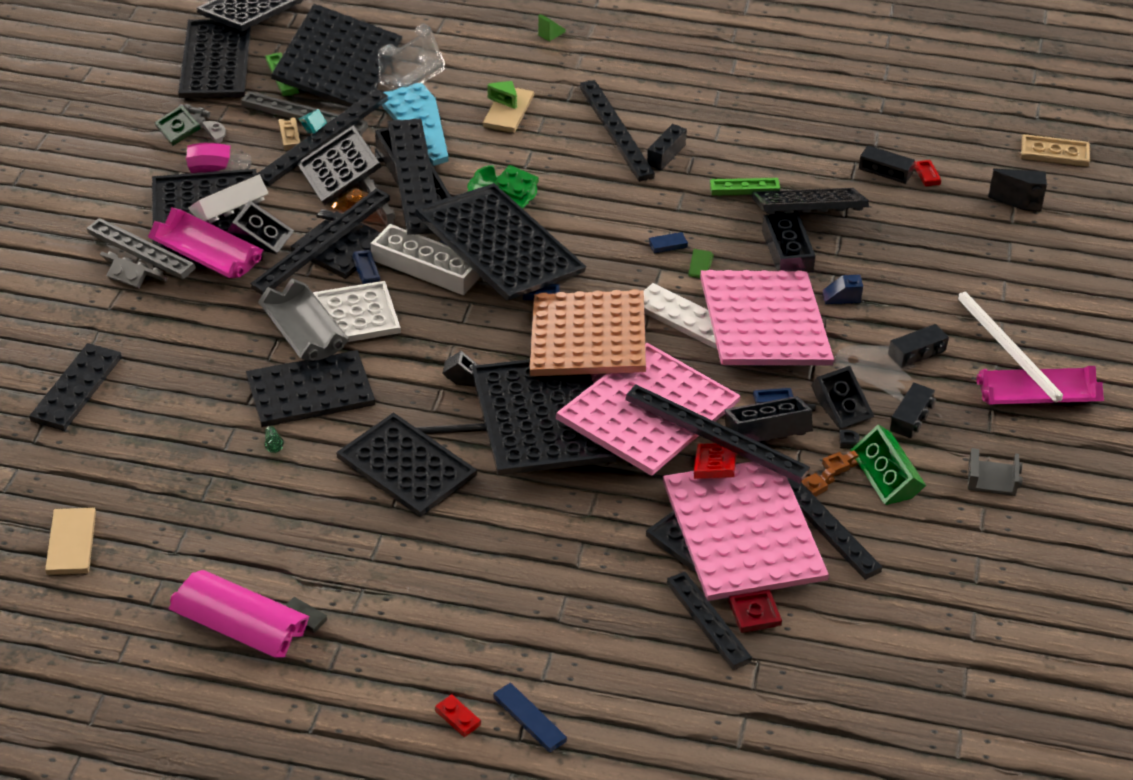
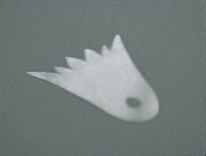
(875, 367)

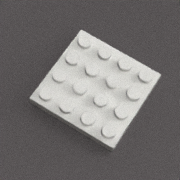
(361, 310)

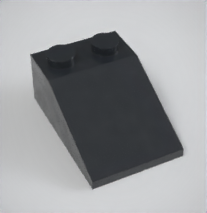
(1019, 188)
(260, 229)
(842, 397)

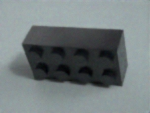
(788, 242)
(771, 419)

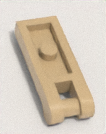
(289, 133)

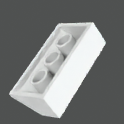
(229, 199)

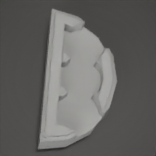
(215, 130)

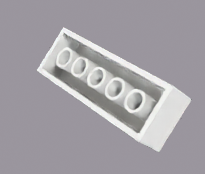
(423, 259)

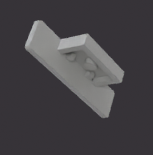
(128, 272)

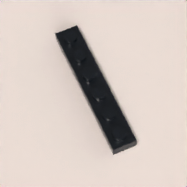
(709, 620)

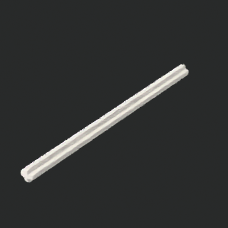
(1019, 356)

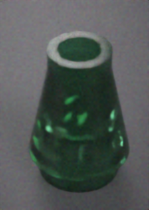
(273, 441)

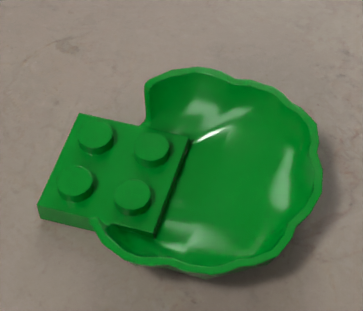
(513, 181)

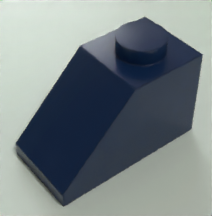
(844, 290)

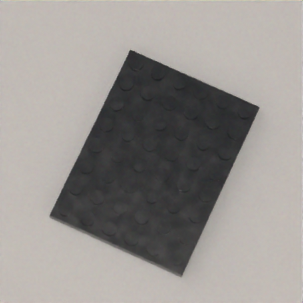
(334, 56)
(185, 189)
(500, 241)
(523, 421)

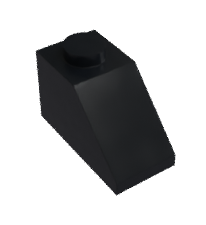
(459, 369)

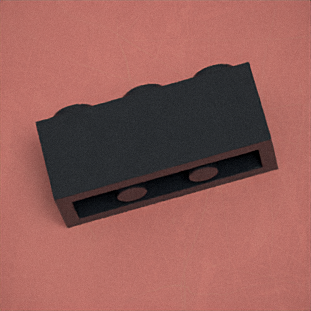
(666, 147)
(886, 164)
(918, 345)
(913, 410)

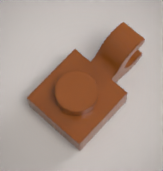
(839, 462)
(819, 484)

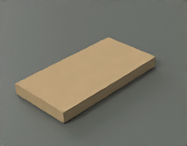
(507, 118)
(1055, 150)
(70, 541)

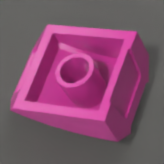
(207, 157)

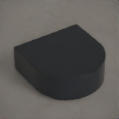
(848, 438)

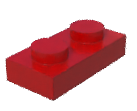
(458, 715)

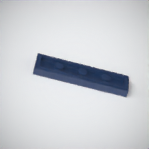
(530, 717)

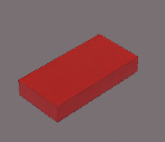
(927, 173)

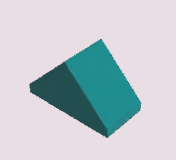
(313, 121)

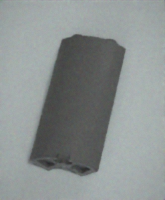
(303, 321)

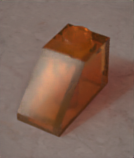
(349, 199)

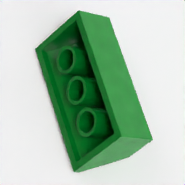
(887, 467)

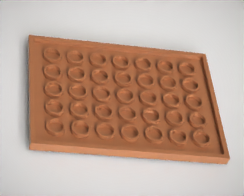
(588, 333)

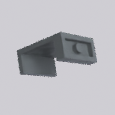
(994, 476)

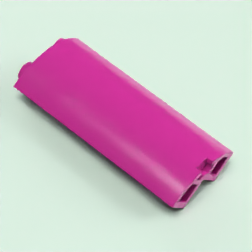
(206, 244)
(1020, 388)
(238, 613)

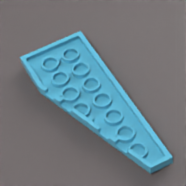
(419, 103)

